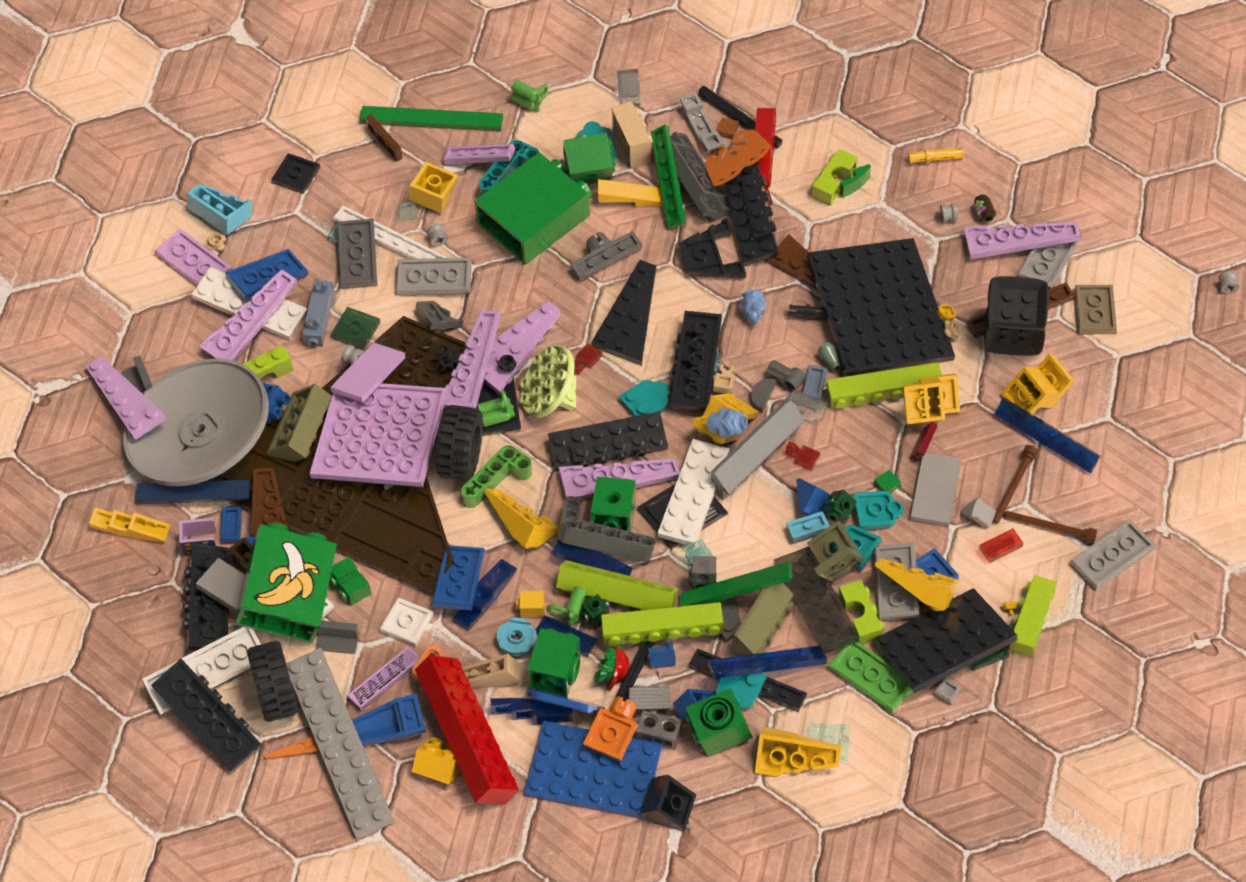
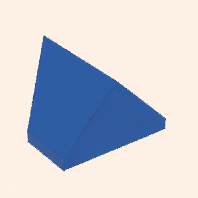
(810, 497)

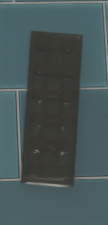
(818, 602)

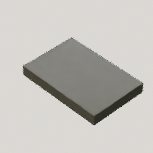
(1095, 309)

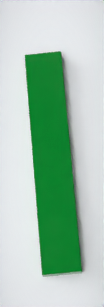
(668, 177)
(737, 585)

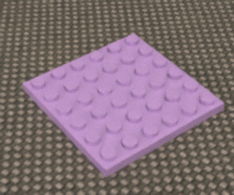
(382, 438)

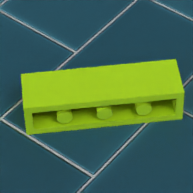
(1033, 614)

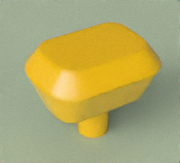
(1010, 606)

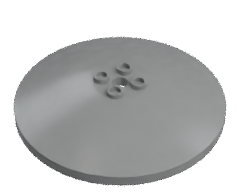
(200, 395)

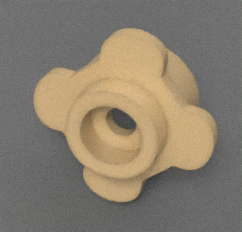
(213, 239)
(952, 330)

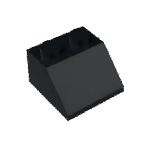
(668, 803)

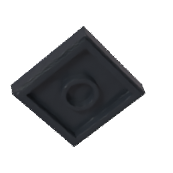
(296, 173)

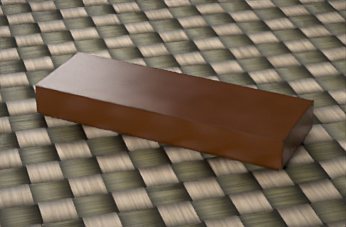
(384, 137)

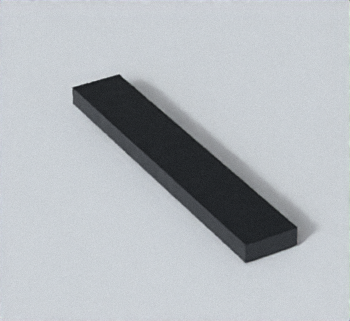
(771, 690)

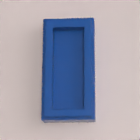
(231, 525)

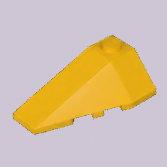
(520, 521)
(932, 590)
(789, 752)

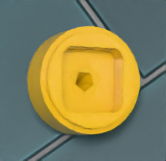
(946, 312)

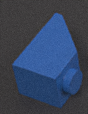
(688, 698)

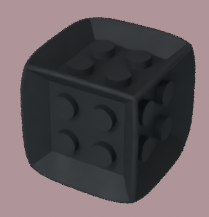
(1016, 315)

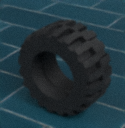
(459, 442)
(272, 681)

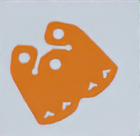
(729, 164)

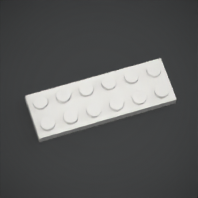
(220, 294)
(692, 493)
(214, 661)

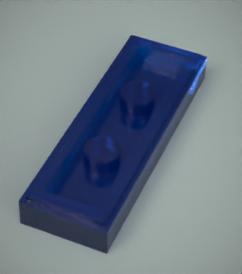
(587, 641)

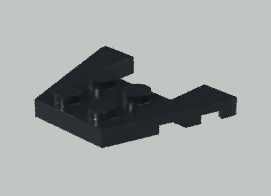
(702, 255)

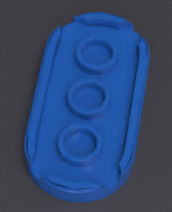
(563, 700)

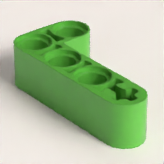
(473, 490)

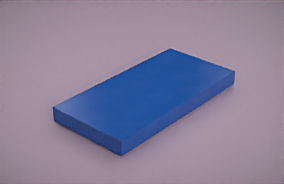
(253, 276)
(459, 584)

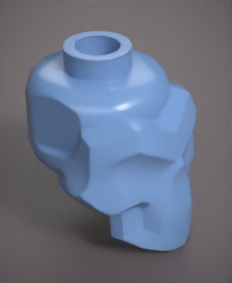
(752, 305)
(727, 422)

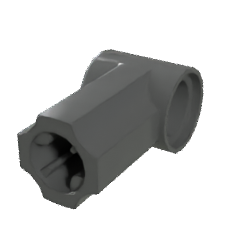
(790, 378)

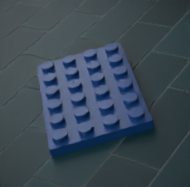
(584, 778)

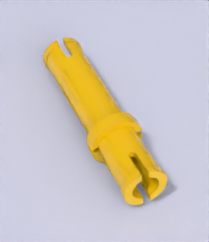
(935, 155)

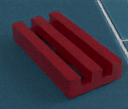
(923, 441)

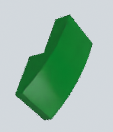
(860, 177)

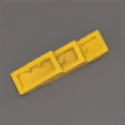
(130, 526)

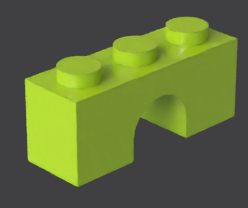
(839, 166)
(273, 361)
(856, 598)

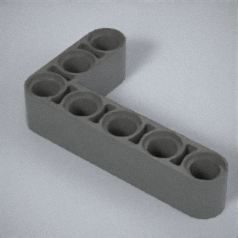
(601, 537)

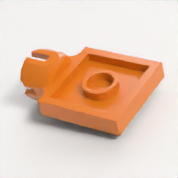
(612, 729)

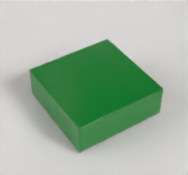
(887, 482)

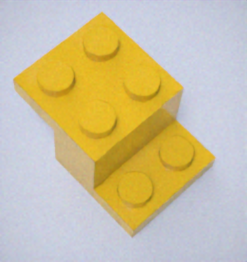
(1039, 385)
(931, 398)
(716, 403)

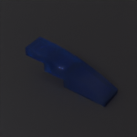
(590, 558)
(487, 592)
(531, 708)

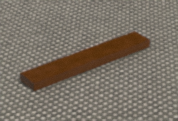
(1057, 296)

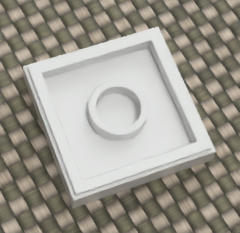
(406, 621)

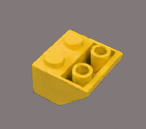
(436, 761)

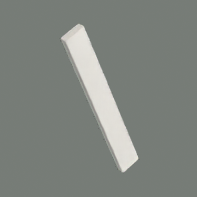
(391, 239)

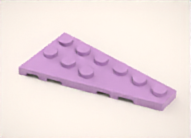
(519, 343)

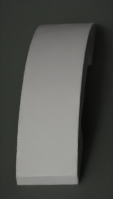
(700, 123)

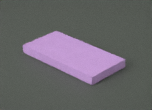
(189, 257)
(368, 372)

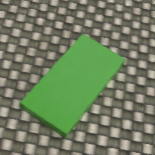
(870, 675)

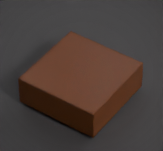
(727, 127)

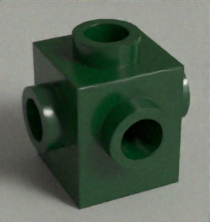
(839, 505)
(593, 609)

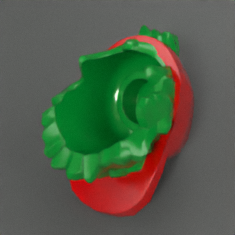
(613, 667)

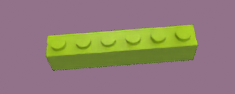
(876, 385)
(616, 587)
(662, 624)

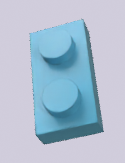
(807, 526)

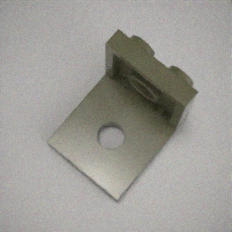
(834, 563)

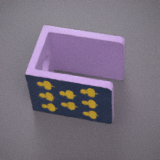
(193, 528)

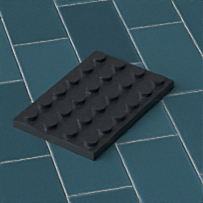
(944, 640)

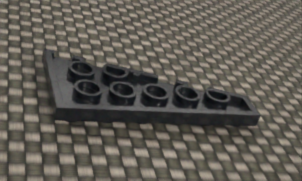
(627, 322)

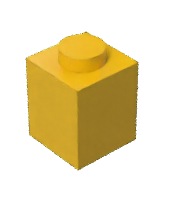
(531, 604)

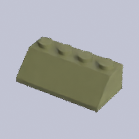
(299, 424)
(763, 620)

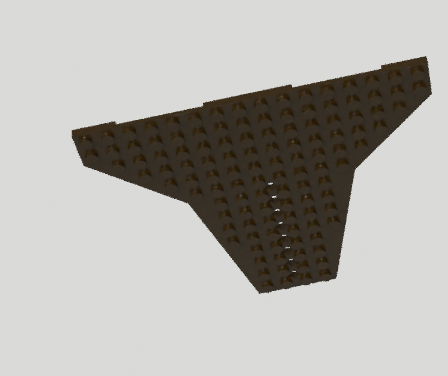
(384, 528)

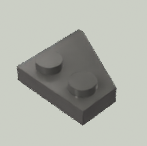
(436, 316)
(731, 618)

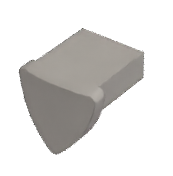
(979, 512)

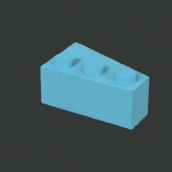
(219, 209)

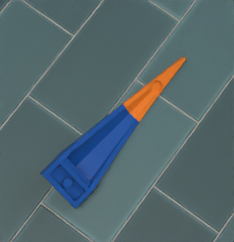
(383, 724)

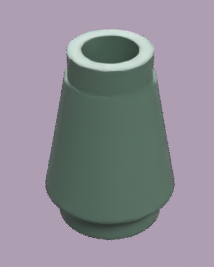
(829, 355)

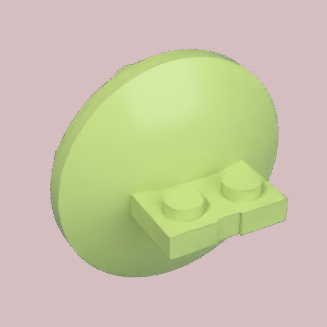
(549, 382)

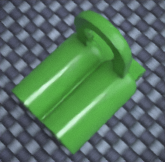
(527, 95)
(496, 410)
(573, 608)

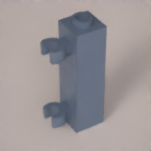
(318, 313)

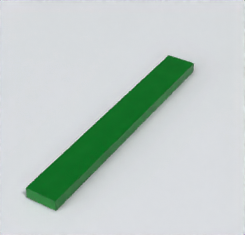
(434, 118)

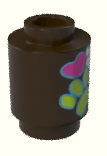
(984, 208)

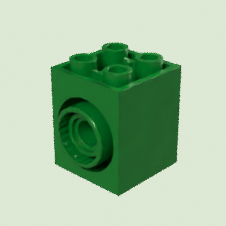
(589, 157)
(614, 503)
(557, 659)
(718, 723)

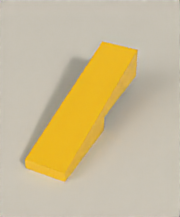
(625, 192)

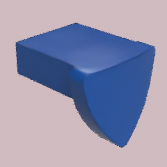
(662, 656)

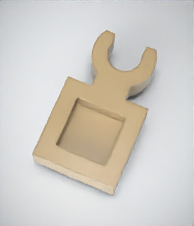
(724, 380)

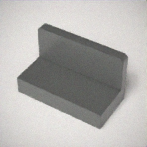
(138, 375)
(338, 637)

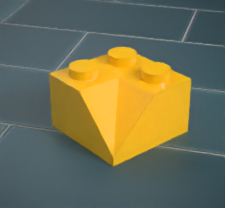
(432, 187)

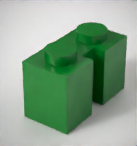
(350, 582)

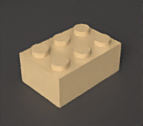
(632, 134)

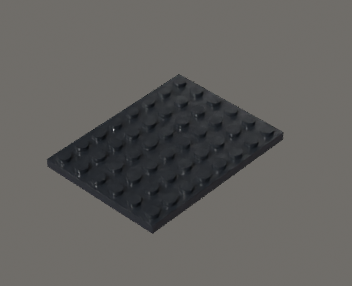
(880, 306)

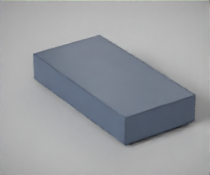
(815, 381)

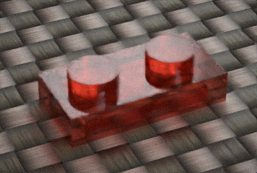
(1001, 545)

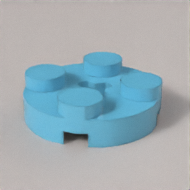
(516, 647)

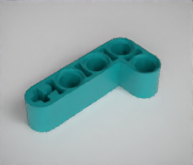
(500, 170)

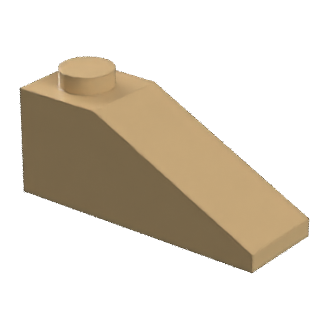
(493, 672)

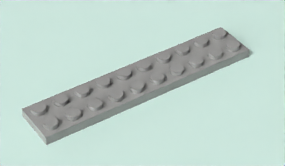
(339, 743)

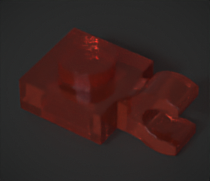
(588, 357)
(803, 457)

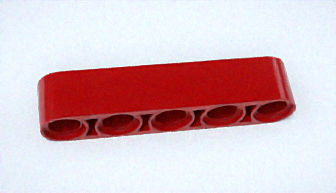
(766, 127)

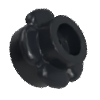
(504, 360)

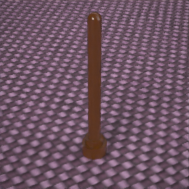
(1028, 454)
(1087, 534)

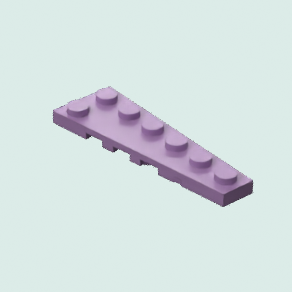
(1002, 240)
(246, 323)
(472, 366)
(130, 404)
(581, 480)

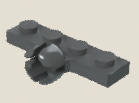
(604, 253)

